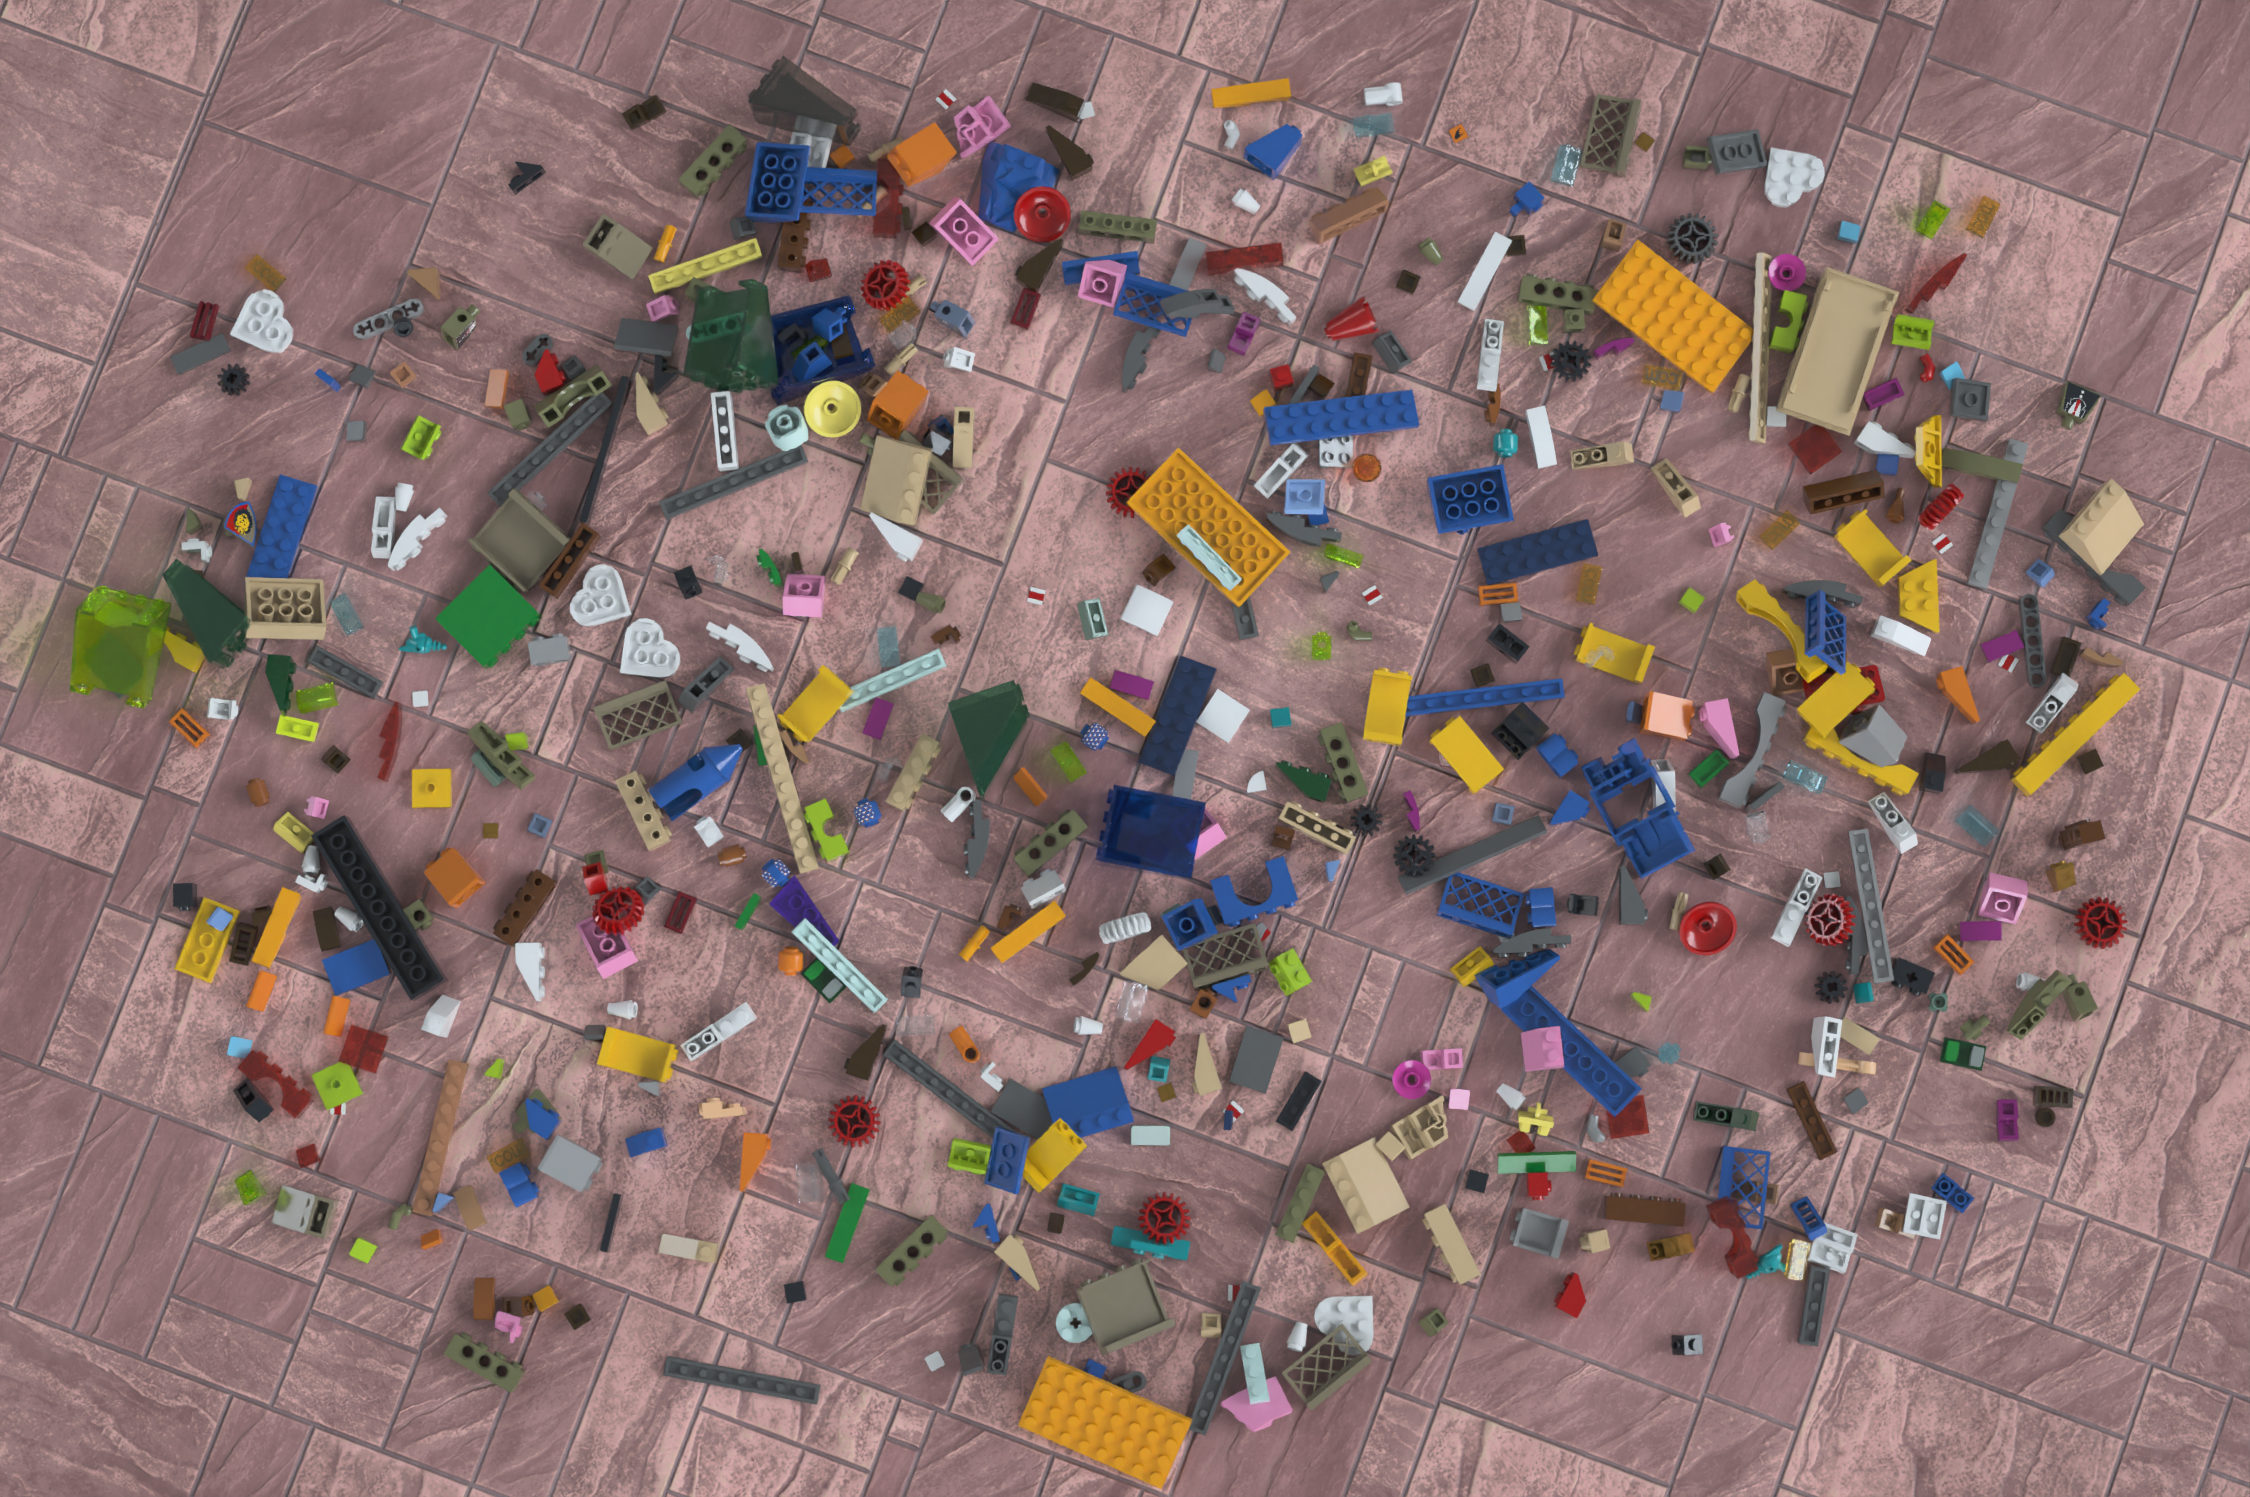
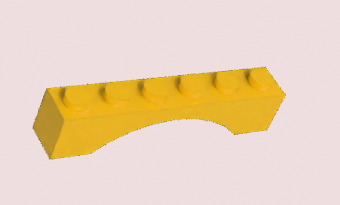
(1758, 602)
(183, 652)
(1896, 777)

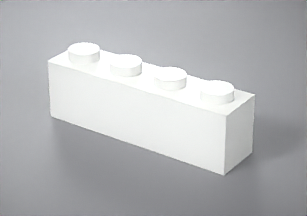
(724, 431)

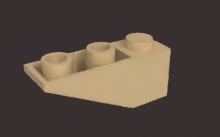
(647, 410)
(963, 437)
(1602, 456)
(1594, 1241)

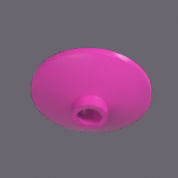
(1790, 264)
(1401, 1079)

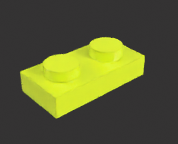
(297, 728)

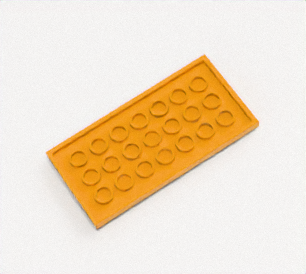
(1674, 316)
(1186, 495)
(1105, 1422)

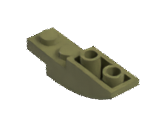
(2034, 1004)

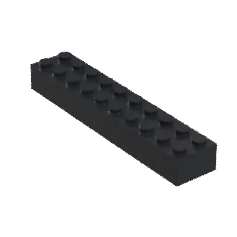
(379, 908)

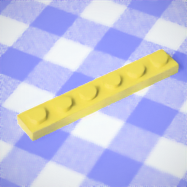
(705, 266)

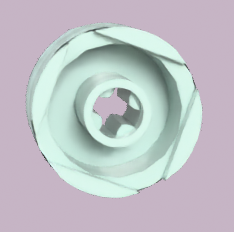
(787, 427)
(1068, 1331)

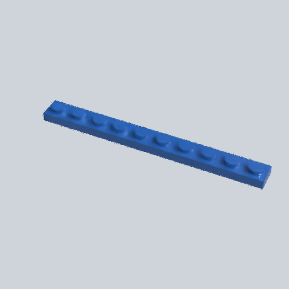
(1485, 697)

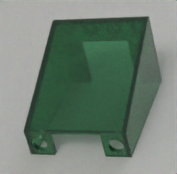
(732, 339)
(210, 614)

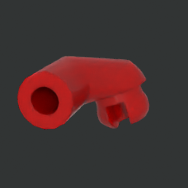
(1929, 370)

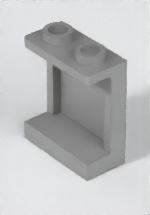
(1539, 1232)

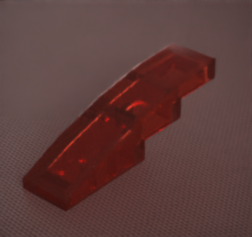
(1940, 279)
(391, 733)

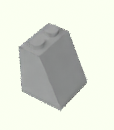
(1874, 736)
(570, 1163)

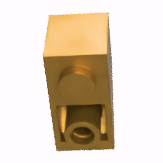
(2061, 875)
(1670, 1246)

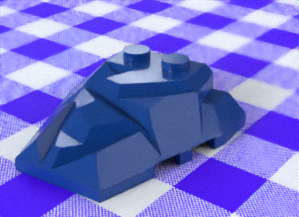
(1005, 177)

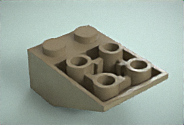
(617, 246)
(305, 1212)

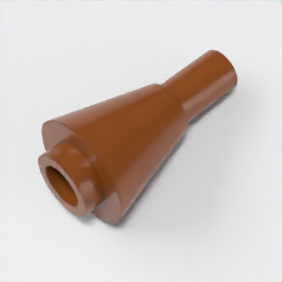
(1896, 511)

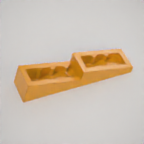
(1251, 93)
(1117, 707)
(276, 927)
(1028, 932)
(1334, 1248)

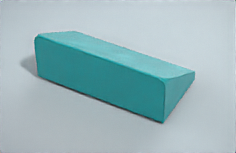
(1078, 1199)

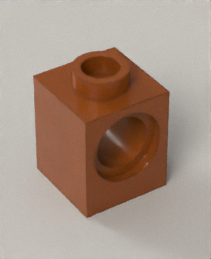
(1203, 1012)

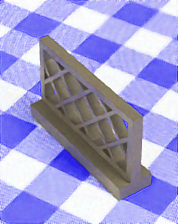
(1626, 140)
(940, 468)
(633, 698)
(1235, 970)
(1338, 1379)

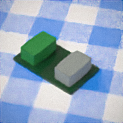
(823, 980)
(1963, 1053)

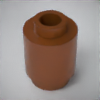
(258, 792)
(731, 855)

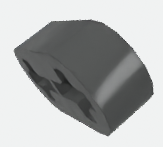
(533, 347)

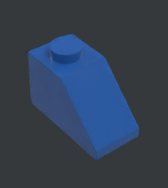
(1571, 809)
(646, 1142)

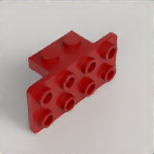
(1867, 671)

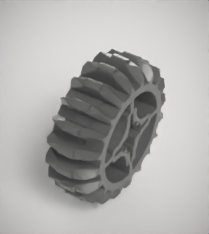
(1684, 239)

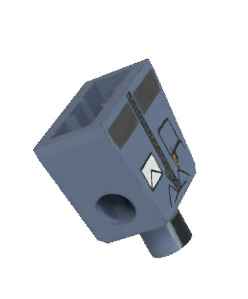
(953, 317)

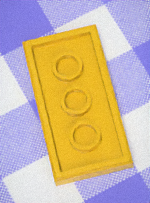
(205, 943)

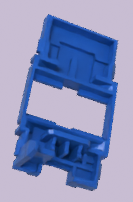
(1653, 840)

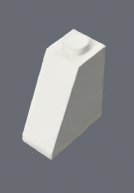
(1667, 774)
(441, 1016)

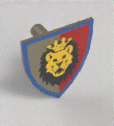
(241, 523)

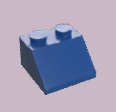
(1189, 924)

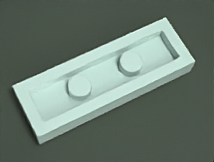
(1254, 1373)

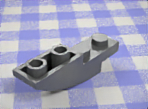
(1194, 302)
(1134, 360)
(1294, 528)
(1834, 592)
(977, 848)
(1857, 941)
(1522, 943)
(1002, 1334)

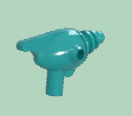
(421, 643)
(1769, 1262)

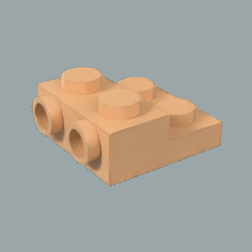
(717, 1109)

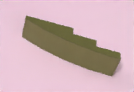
(1981, 465)
(500, 755)

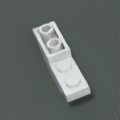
(1261, 288)
(1490, 355)
(408, 543)
(748, 648)
(1796, 907)
(718, 1032)

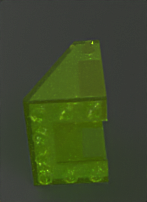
(118, 643)

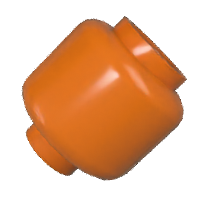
(790, 960)

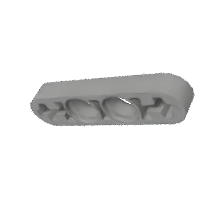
(387, 316)

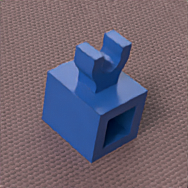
(1528, 199)
(829, 324)

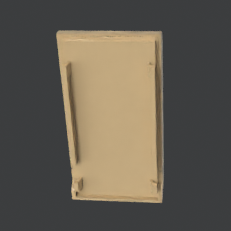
(1836, 351)

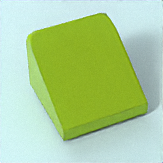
(1691, 600)
(517, 741)
(1642, 1000)
(496, 1069)
(363, 1250)

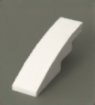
(1484, 271)

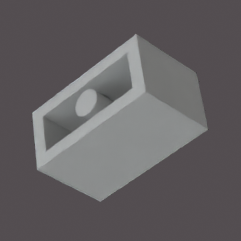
(549, 650)

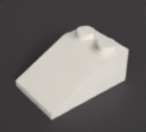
(1043, 888)

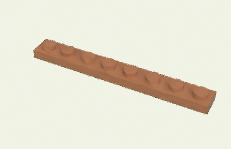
(440, 1137)

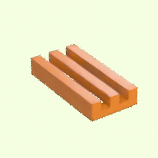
(1497, 594)
(201, 739)
(1942, 943)
(1621, 1177)

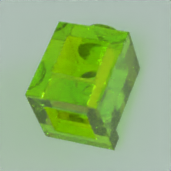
(1321, 653)

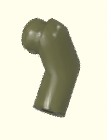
(1356, 633)
(397, 1214)

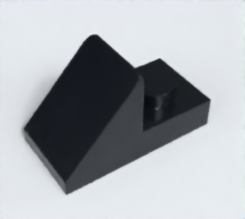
(530, 172)
(661, 379)

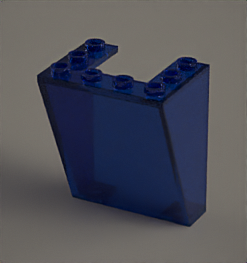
(840, 369)
(1150, 832)

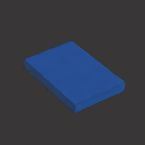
(356, 967)
(1007, 1160)

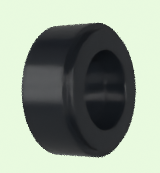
(403, 326)

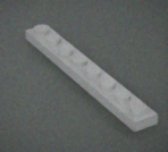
(1995, 520)
(1871, 906)

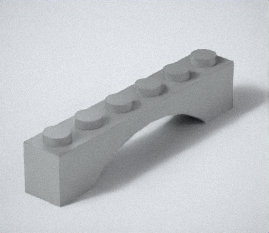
(1767, 714)

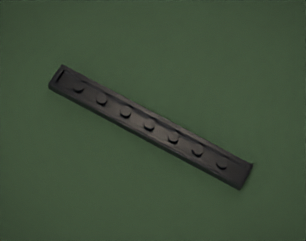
(605, 450)

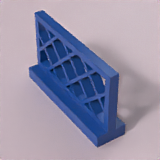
(838, 179)
(1147, 287)
(1817, 632)
(1476, 920)
(1726, 1180)

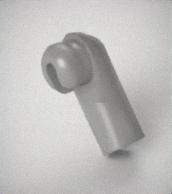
(1593, 1131)

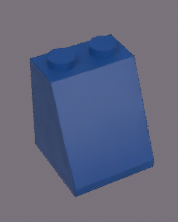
(1274, 150)

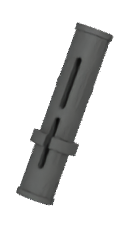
(834, 1182)

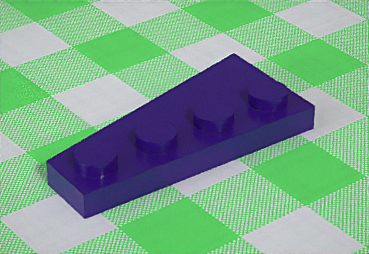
(795, 905)

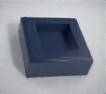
(1228, 1119)

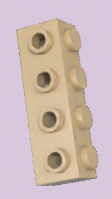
(913, 772)
(643, 810)
(1316, 828)
(1451, 1244)

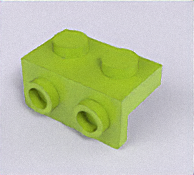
(1912, 331)
(421, 437)
(1289, 972)
(969, 1156)

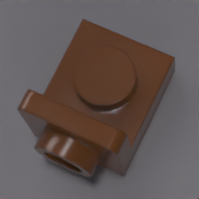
(1158, 570)
(942, 635)
(1282, 837)
(1005, 919)
(518, 1305)

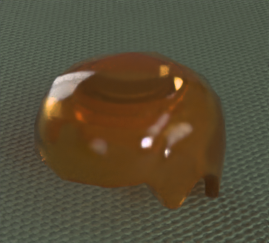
(1366, 467)

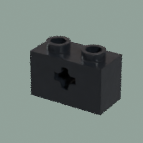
(1507, 643)
(1921, 976)

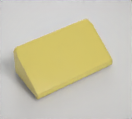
(294, 832)

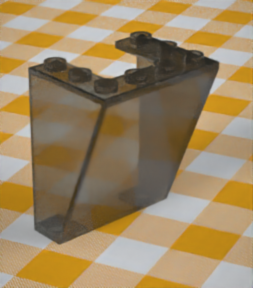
(801, 104)

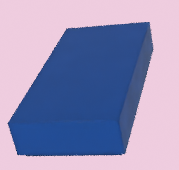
(328, 380)

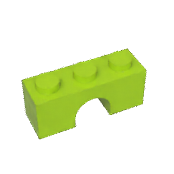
(1793, 306)
(818, 815)

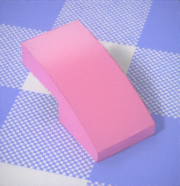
(1442, 1059)

